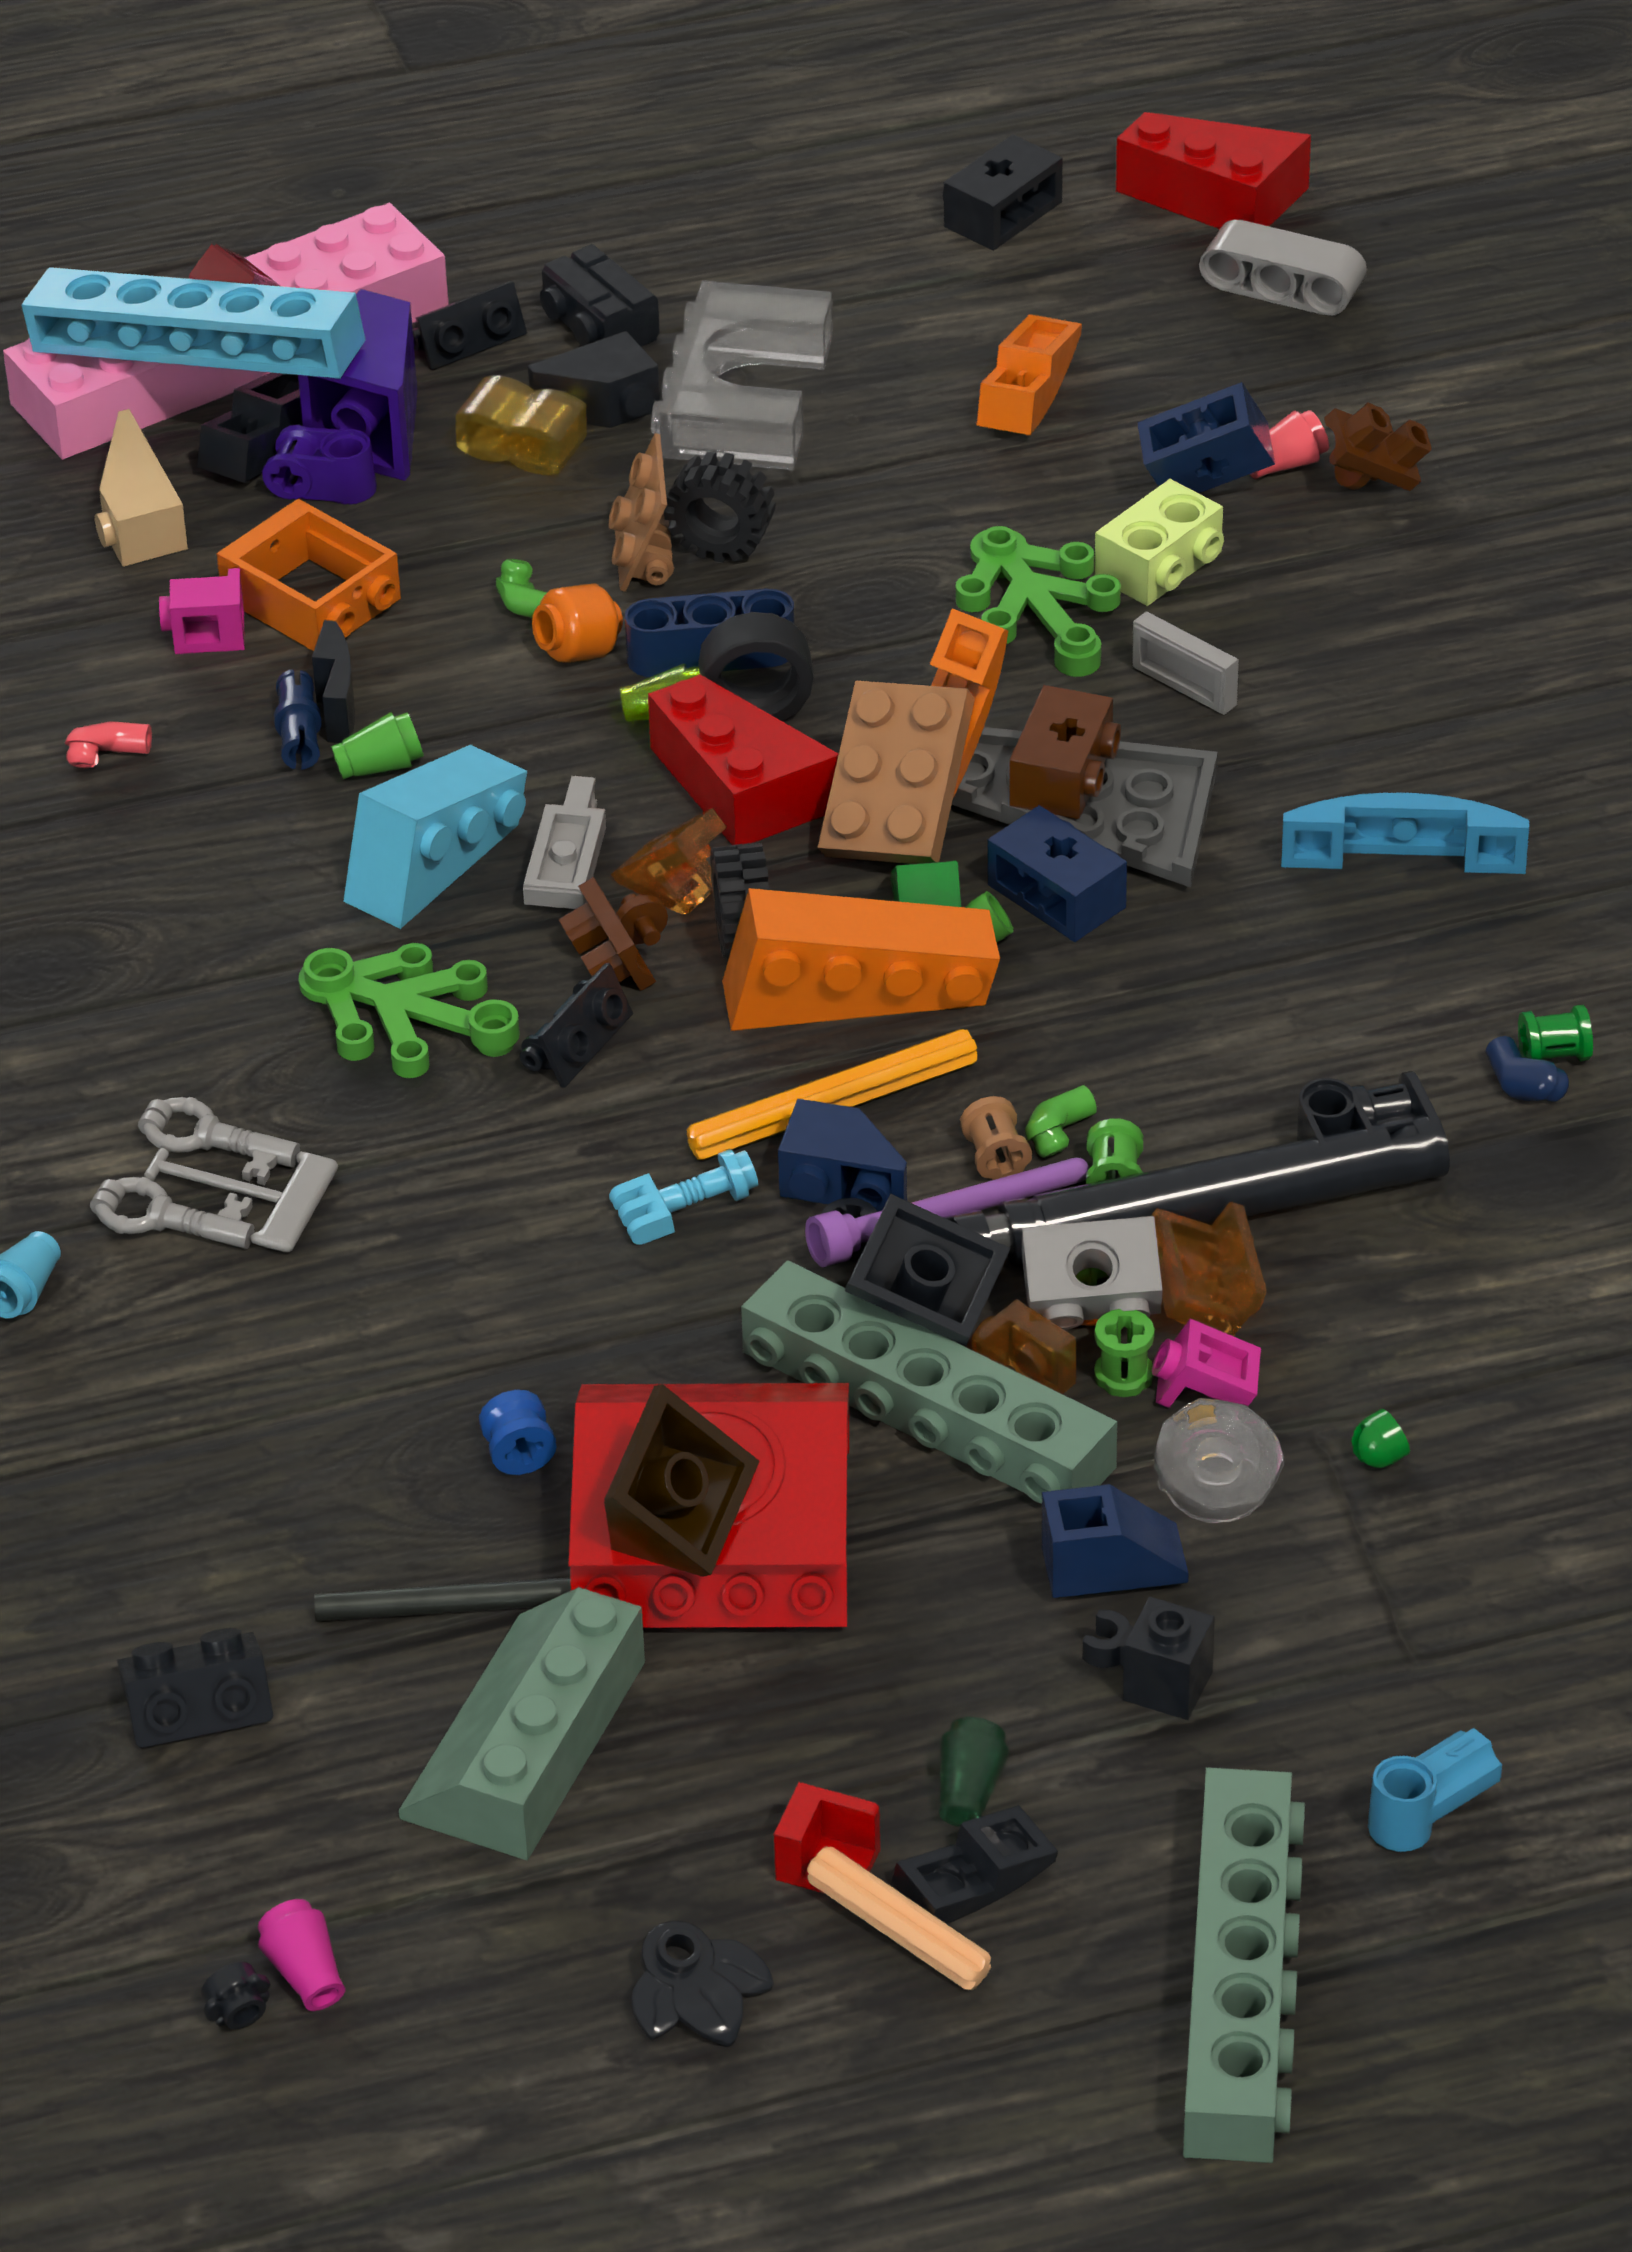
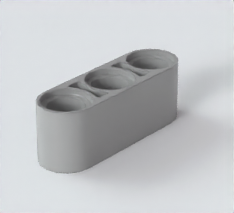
(1283, 267)

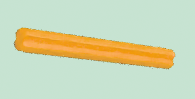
(844, 1088)

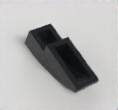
(246, 437)

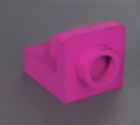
(1207, 1363)

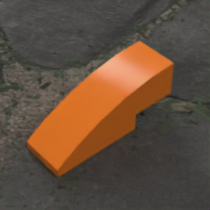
(1027, 374)

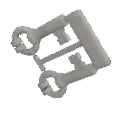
(292, 1206)

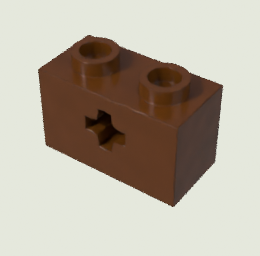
(1063, 751)

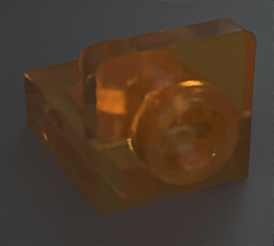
(1029, 1345)

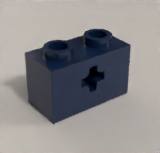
(1207, 440)
(1057, 873)

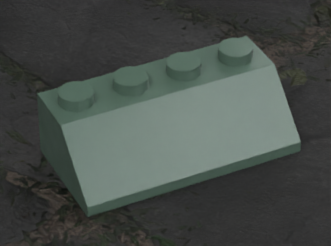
(530, 1723)

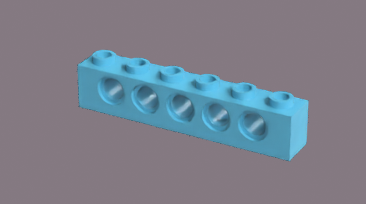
(194, 322)

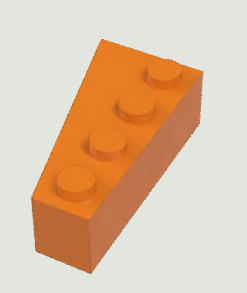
(853, 958)

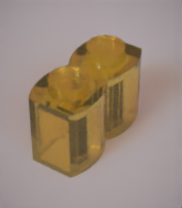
(521, 425)

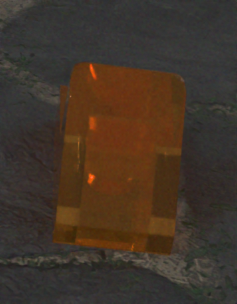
(674, 864)

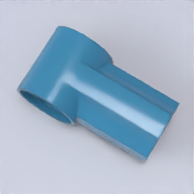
(1418, 1791)

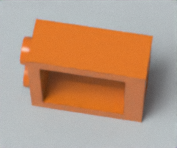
(303, 535)

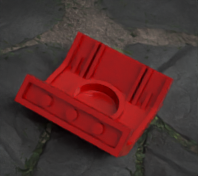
(788, 1538)

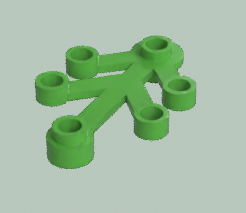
(1005, 554)
(336, 980)

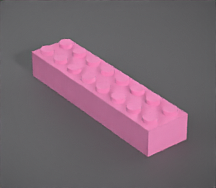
(78, 398)

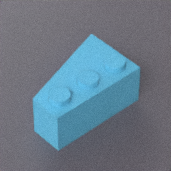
(429, 830)

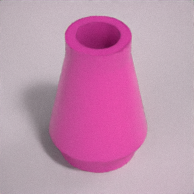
(300, 1949)

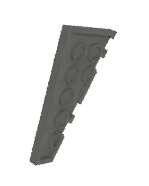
(1147, 807)

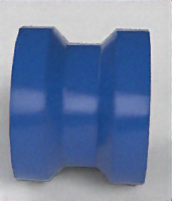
(517, 1432)

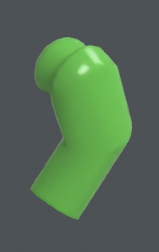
(515, 588)
(1056, 1113)

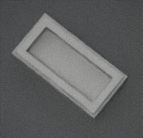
(1185, 663)

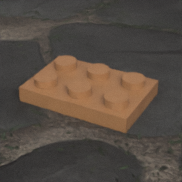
(896, 772)

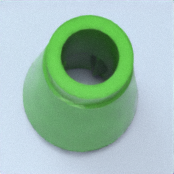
(379, 747)

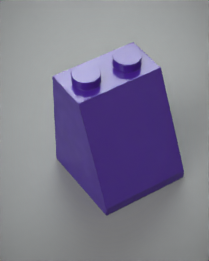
(376, 388)

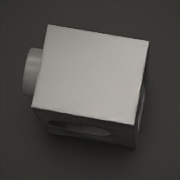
(1118, 1247)

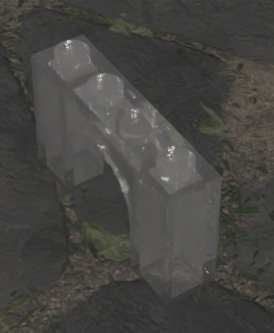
(732, 329)

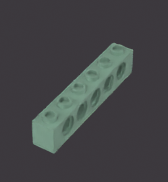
(928, 1385)
(1239, 1965)

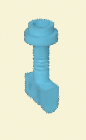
(649, 1210)

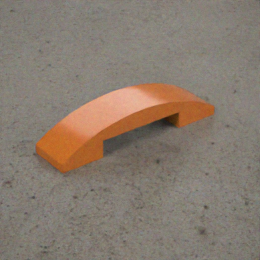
(970, 658)

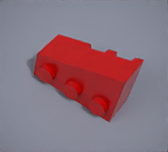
(1212, 168)
(739, 759)

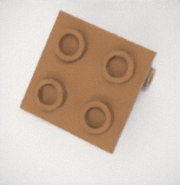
(639, 523)

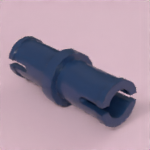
(297, 719)

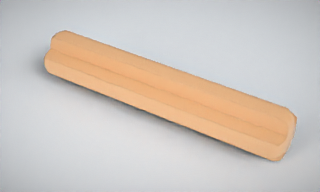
(899, 1918)

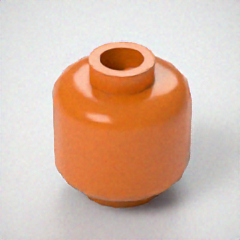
(577, 623)

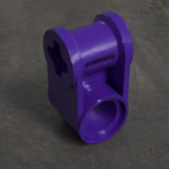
(327, 462)

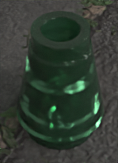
(970, 1767)

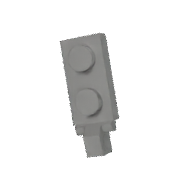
(566, 848)

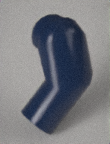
(1525, 1077)

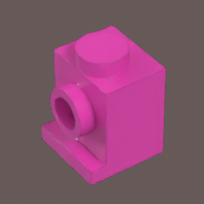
(205, 613)

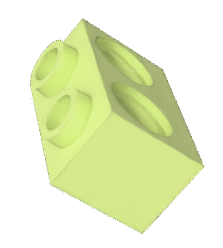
(1160, 541)

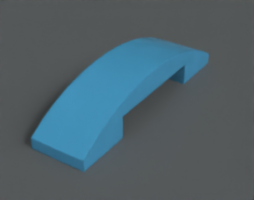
(1405, 825)

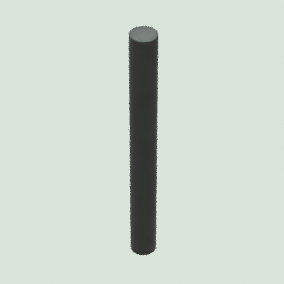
(438, 1599)

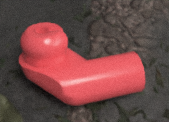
(106, 736)

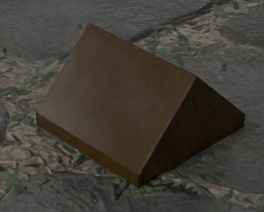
(677, 1487)

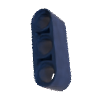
(672, 629)

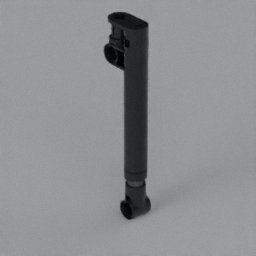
(1344, 1147)

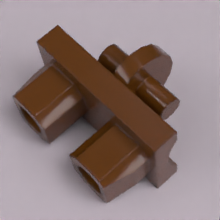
(1373, 451)
(635, 922)

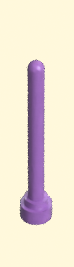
(836, 1236)

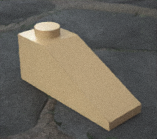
(138, 503)

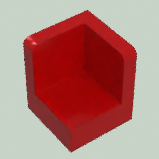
(820, 1820)

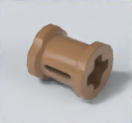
(986, 1141)

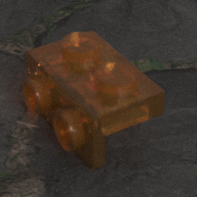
(1209, 1269)

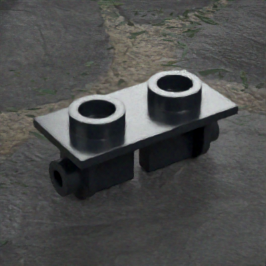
(469, 325)
(578, 1027)

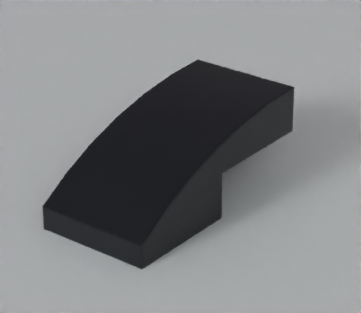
(334, 682)
(984, 1865)

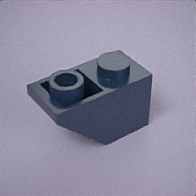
(838, 1155)
(1107, 1542)

